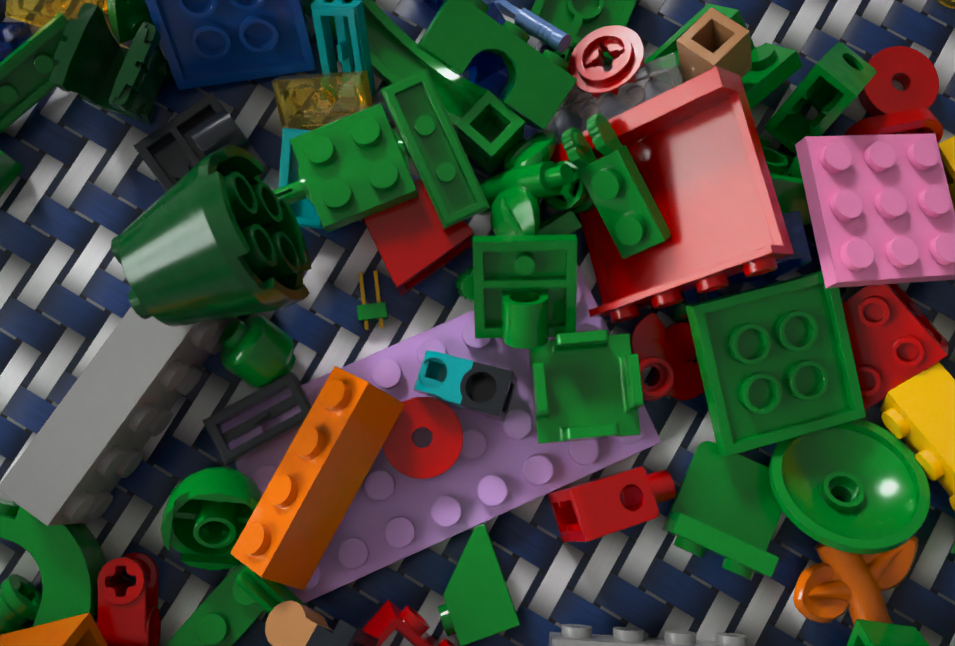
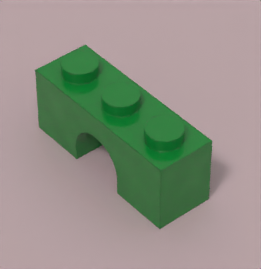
(535, 80)

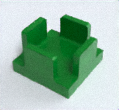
(585, 387)

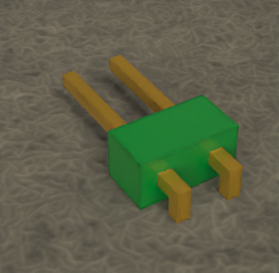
(372, 311)

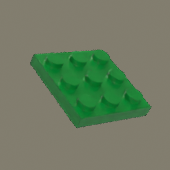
(775, 363)

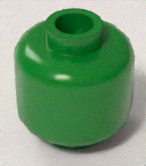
(256, 350)

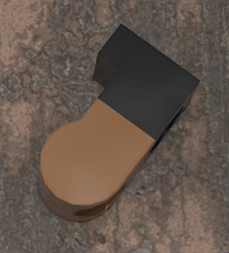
(301, 626)

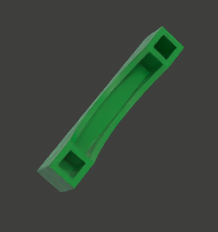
(479, 118)

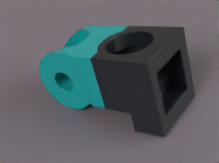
(466, 384)

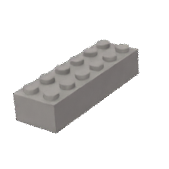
(110, 418)

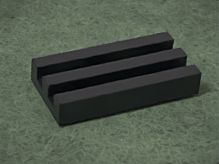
(222, 440)

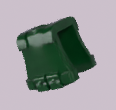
(107, 73)

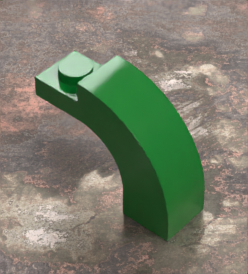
(66, 559)

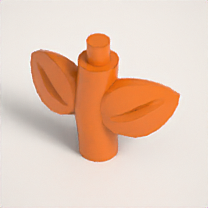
(852, 583)

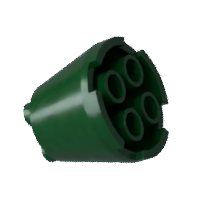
(214, 246)

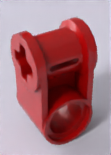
(127, 611)

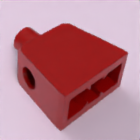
(415, 241)
(596, 507)

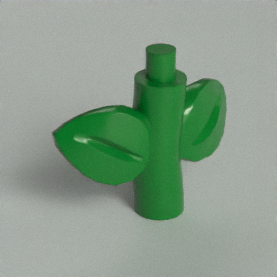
(526, 178)

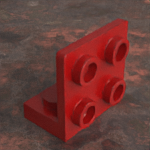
(889, 339)

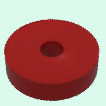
(910, 69)
(445, 444)

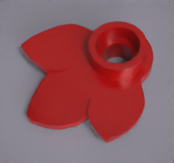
(670, 355)

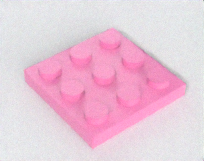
(879, 208)

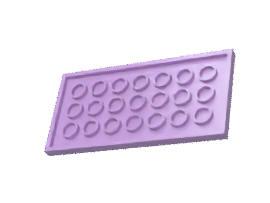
(495, 472)

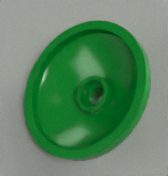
(867, 468)

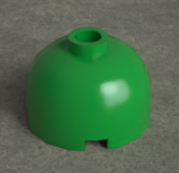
(209, 516)

